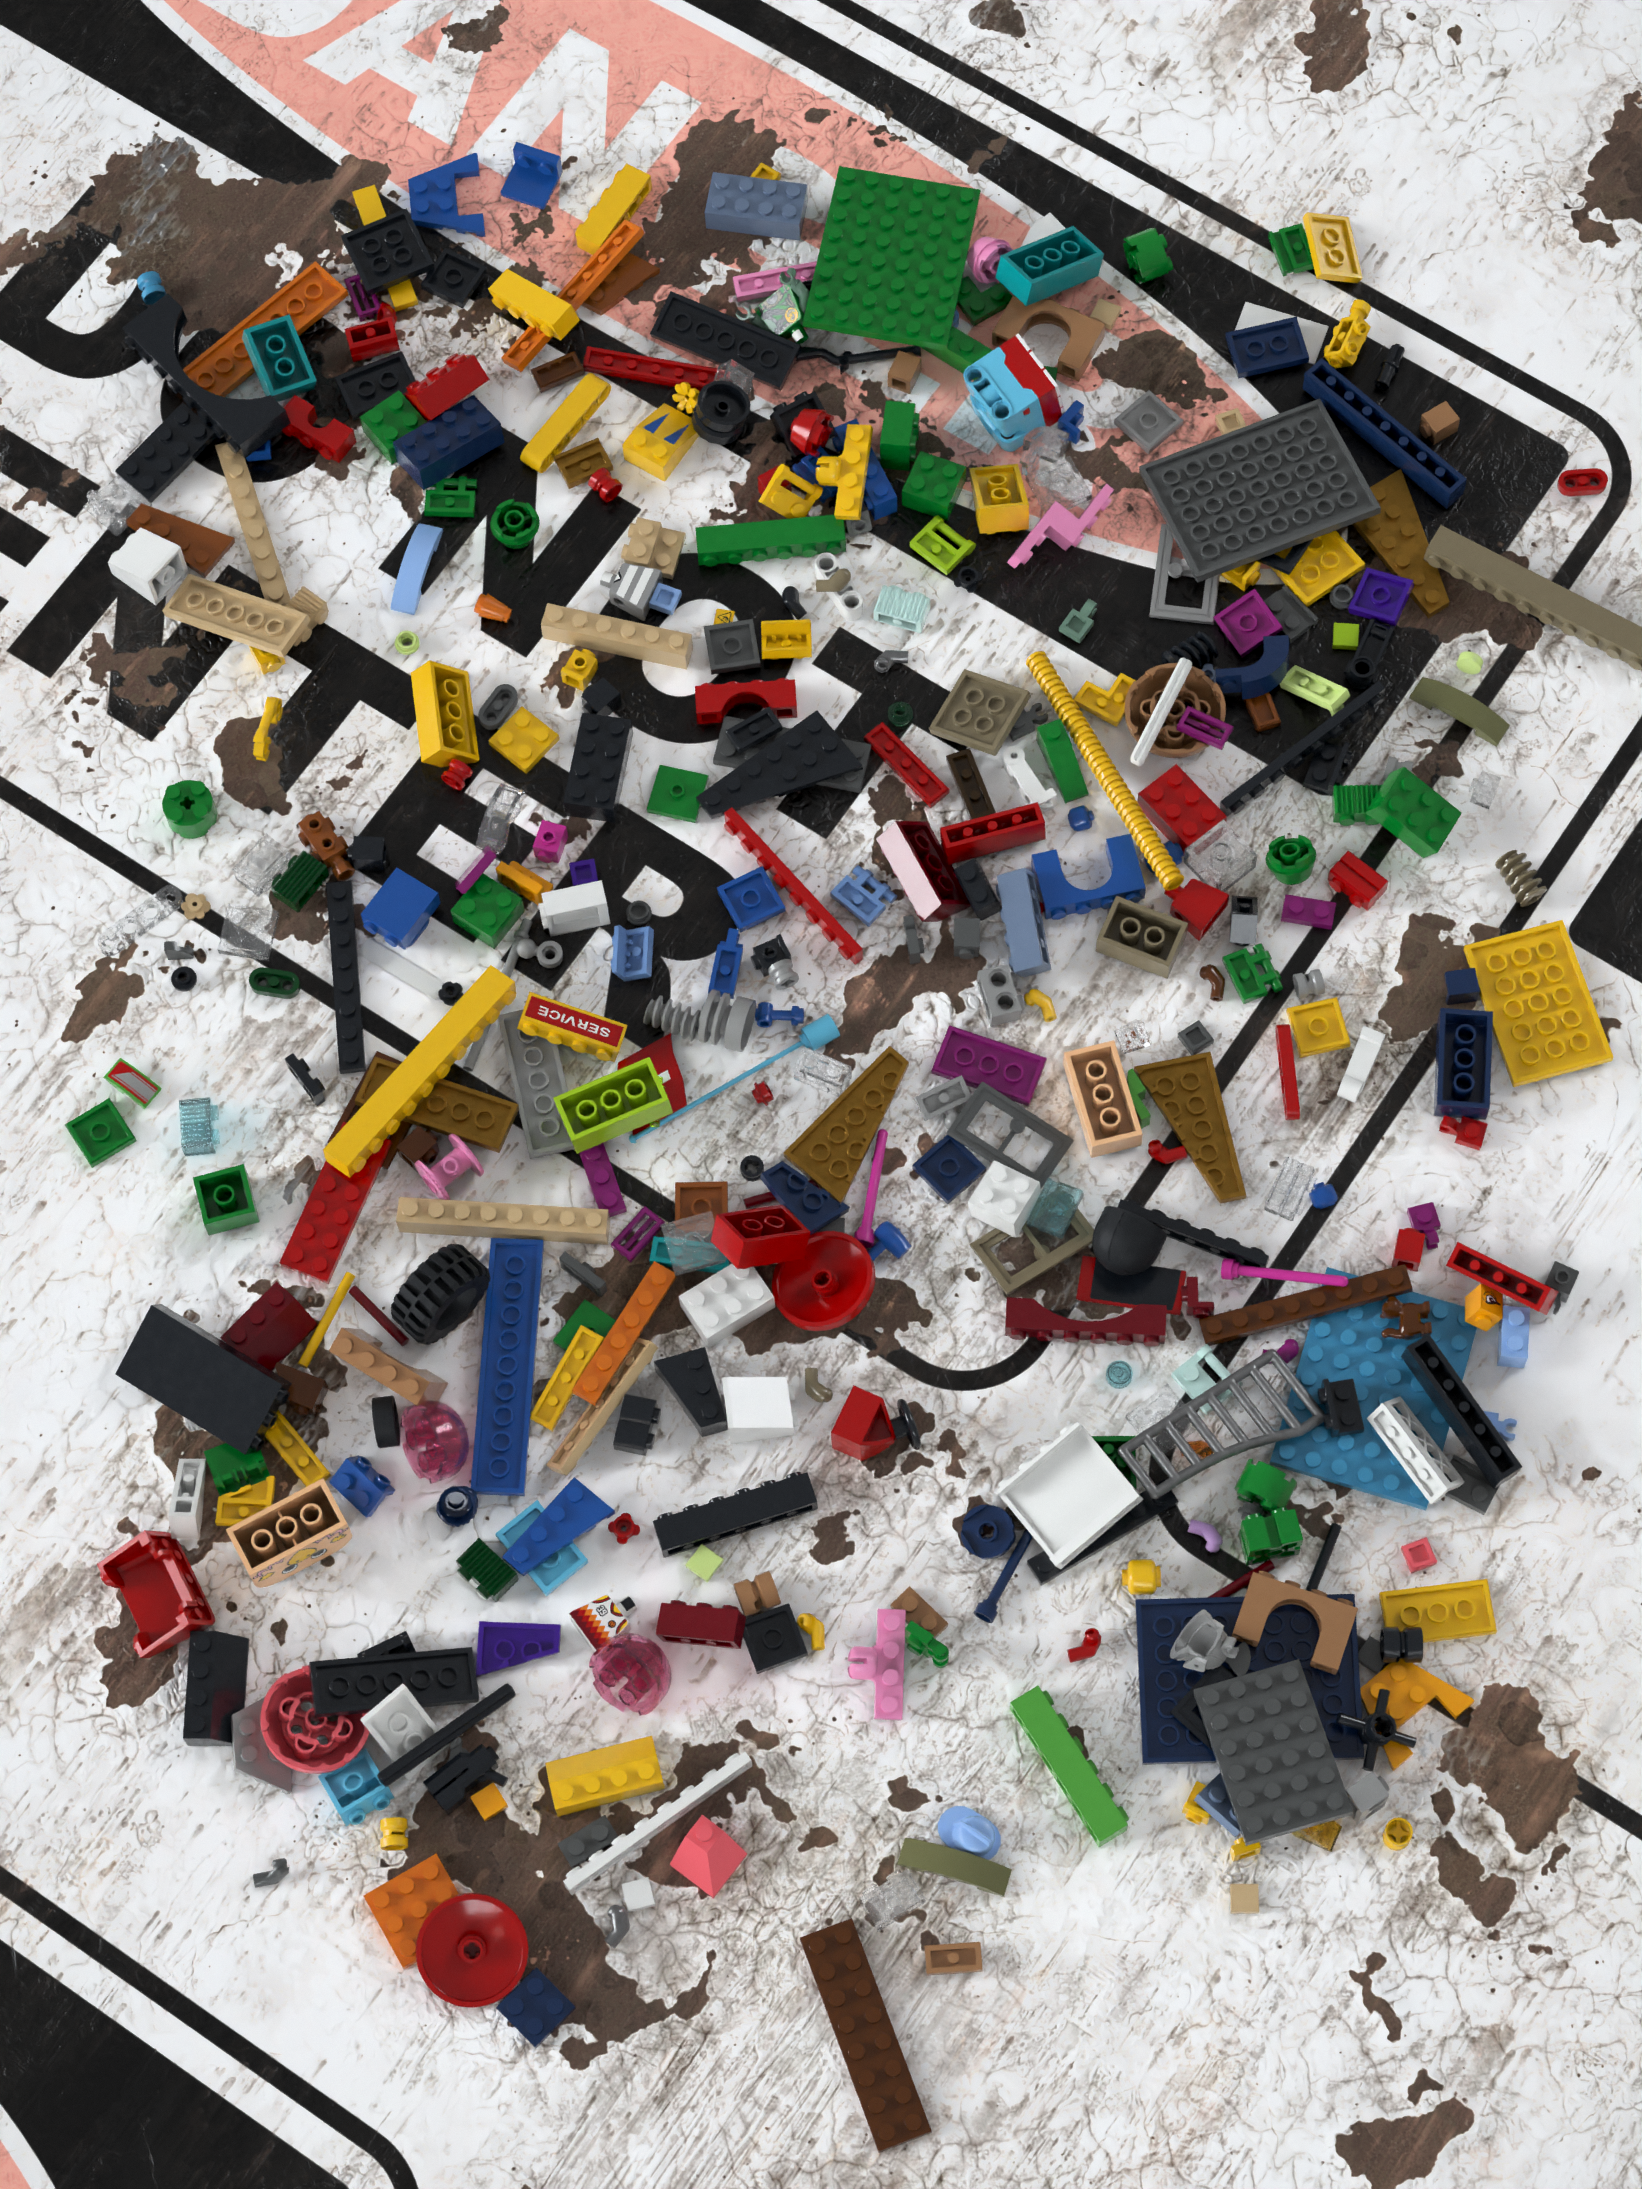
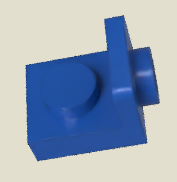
(1072, 420)

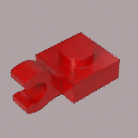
(1467, 1132)

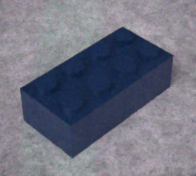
(448, 442)
(1463, 1063)

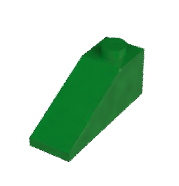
(1061, 760)

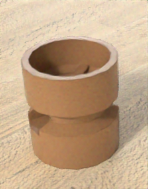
(757, 1593)

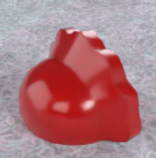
(386, 311)

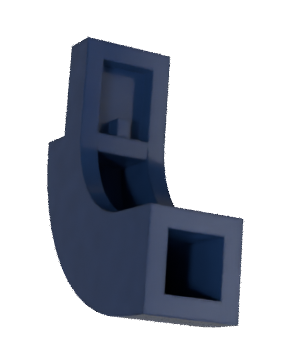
(1261, 676)

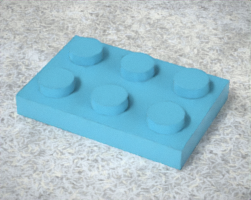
(556, 1569)

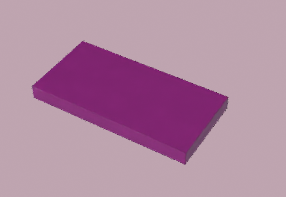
(986, 1060)

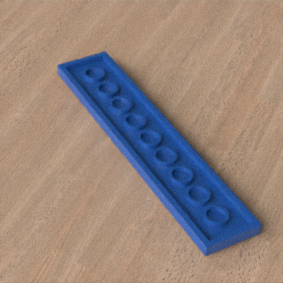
(507, 1367)

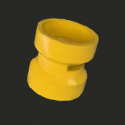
(1399, 1829)
(394, 1833)

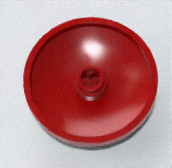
(827, 1284)
(472, 1950)

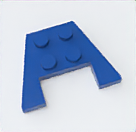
(435, 198)

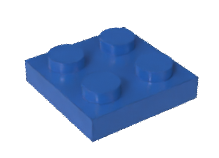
(751, 899)

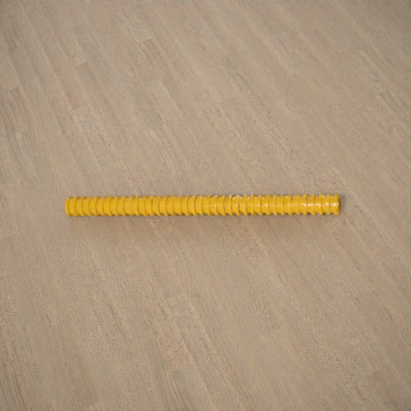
(1105, 771)

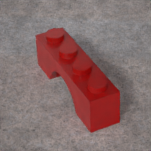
(716, 700)

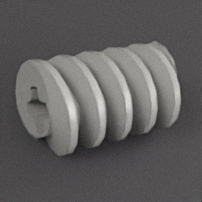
(672, 1018)

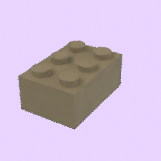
(1141, 937)

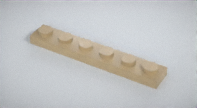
(596, 1416)

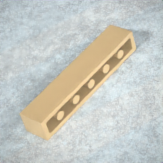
(617, 636)

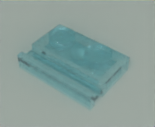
(1055, 1208)

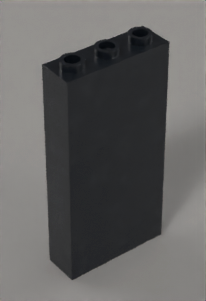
(204, 1379)

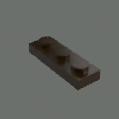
(970, 784)

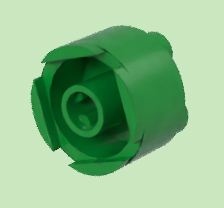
(1147, 255)
(189, 808)
(1264, 1486)

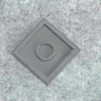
(1148, 422)

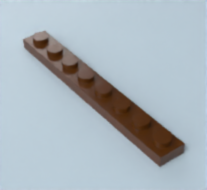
(1305, 1305)

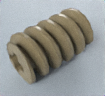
(1519, 878)

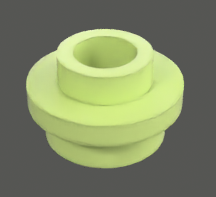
(407, 636)

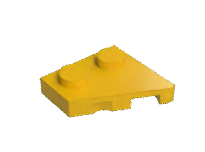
(245, 1502)

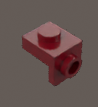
(1190, 1295)

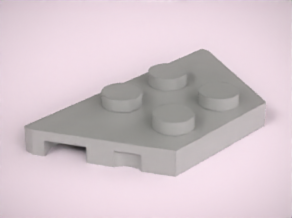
(251, 1753)

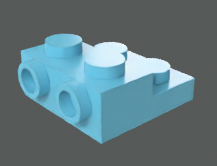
(356, 1789)

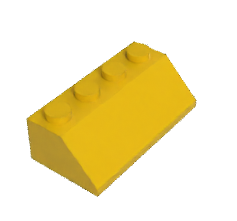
(444, 714)
(604, 1776)

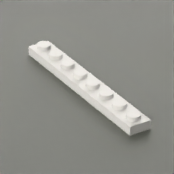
(648, 1828)

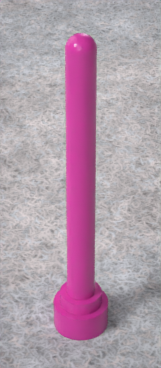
(865, 1232)
(1231, 1269)

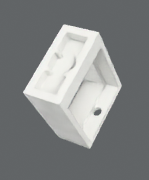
(574, 908)

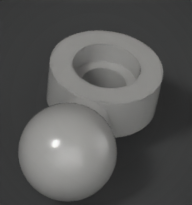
(527, 949)

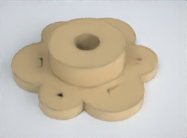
(198, 911)

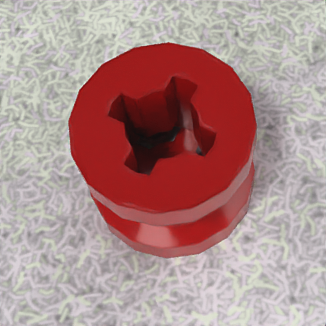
(456, 774)

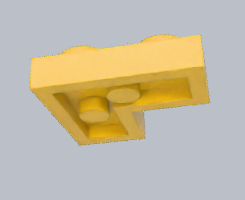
(1105, 704)

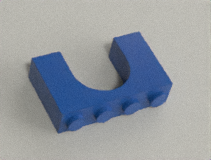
(1064, 899)

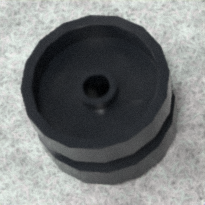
(720, 412)

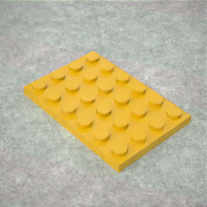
(1538, 1003)

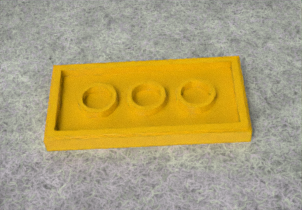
(1441, 1610)

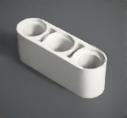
(847, 595)

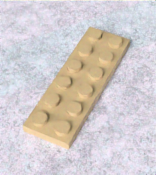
(236, 615)

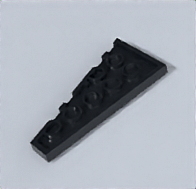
(789, 764)

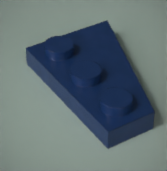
(804, 1200)

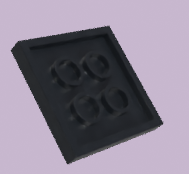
(387, 252)

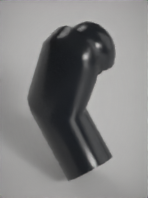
(791, 600)

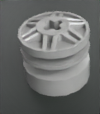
(721, 1019)

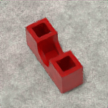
(331, 441)

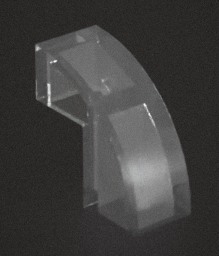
(500, 813)

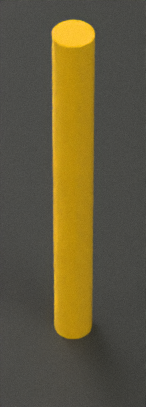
(326, 1320)

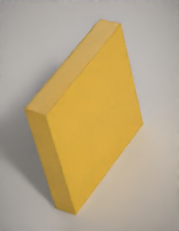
(1318, 1027)

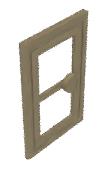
(1045, 1259)

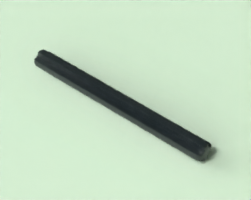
(446, 1735)

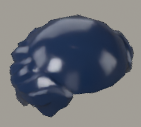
(457, 1505)

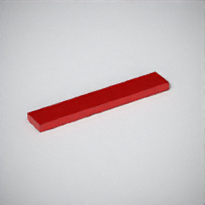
(646, 368)

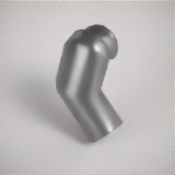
(889, 658)

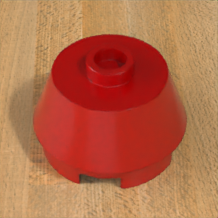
(811, 430)

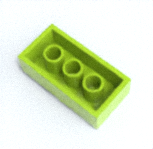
(613, 1105)

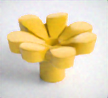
(686, 396)

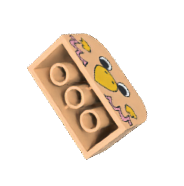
(290, 1535)

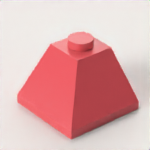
(707, 1856)

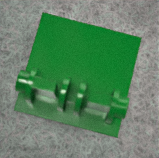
(234, 1469)

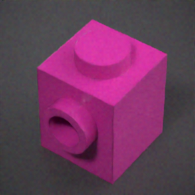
(550, 842)

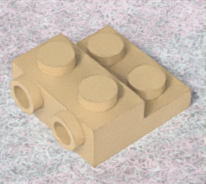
(653, 546)

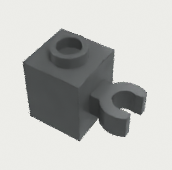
(1561, 1279)

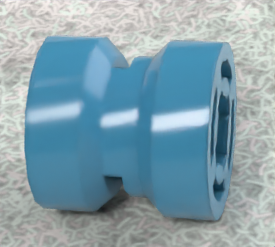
(151, 286)

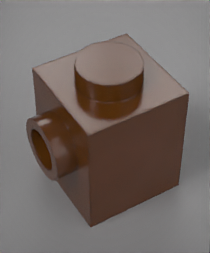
(419, 1146)

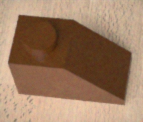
(306, 1390)

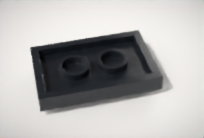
(374, 383)

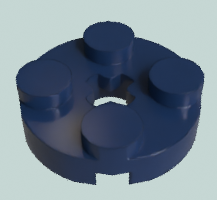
(1002, 1537)

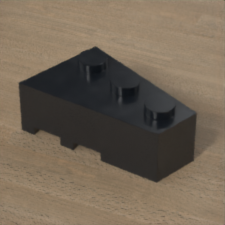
(695, 1389)

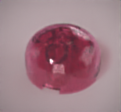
(443, 1435)
(640, 1663)

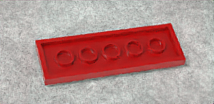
(331, 1217)

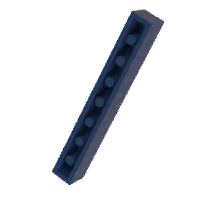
(1384, 433)

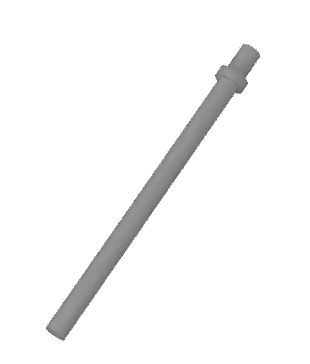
(508, 968)

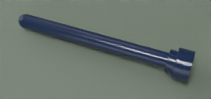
(987, 1608)

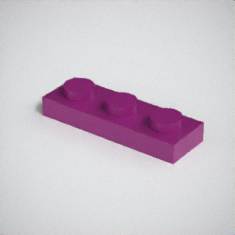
(602, 1180)

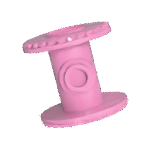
(449, 1167)

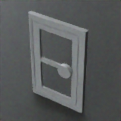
(1163, 569)

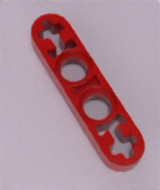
(1287, 1072)

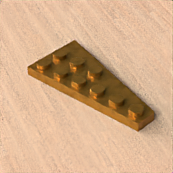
(1402, 544)
(1194, 1109)
(840, 1137)

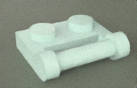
(1196, 1381)

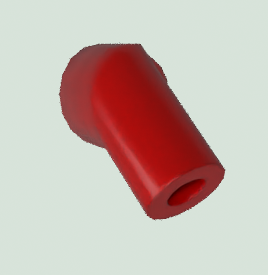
(1164, 1155)

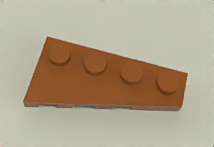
(199, 544)

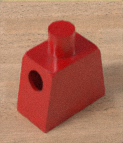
(1197, 905)

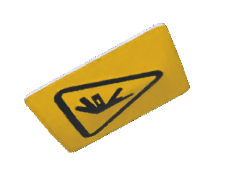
(723, 616)

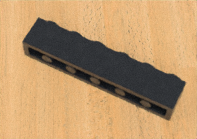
(1461, 1411)
(735, 1514)

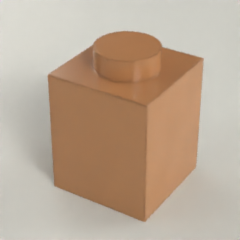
(904, 372)
(1439, 423)

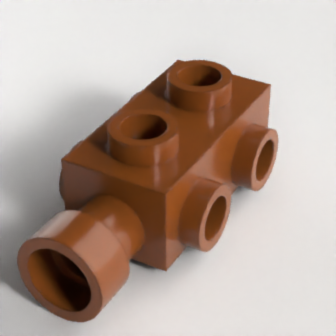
(318, 834)

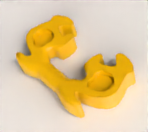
(272, 713)

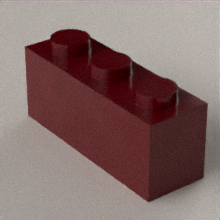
(701, 1624)

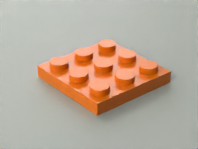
(406, 1902)

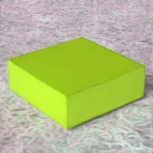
(1345, 636)

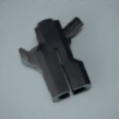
(462, 1773)

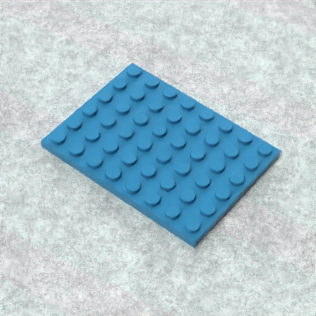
(1352, 1347)

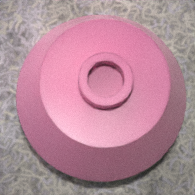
(985, 257)

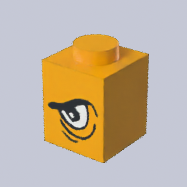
(1483, 1307)

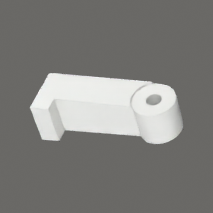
(1026, 781)
(1361, 1063)

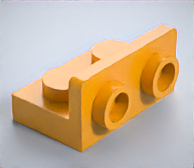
(523, 881)

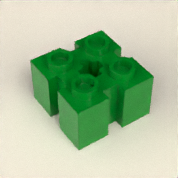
(1270, 1536)

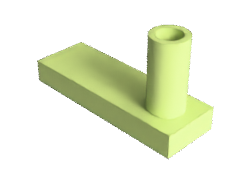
(1315, 689)

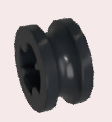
(748, 1175)

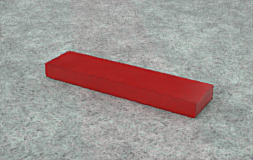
(906, 765)

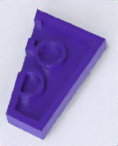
(513, 1644)

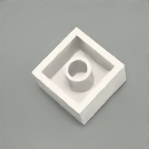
(1004, 1198)

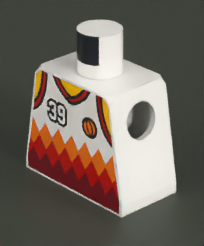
(602, 1619)

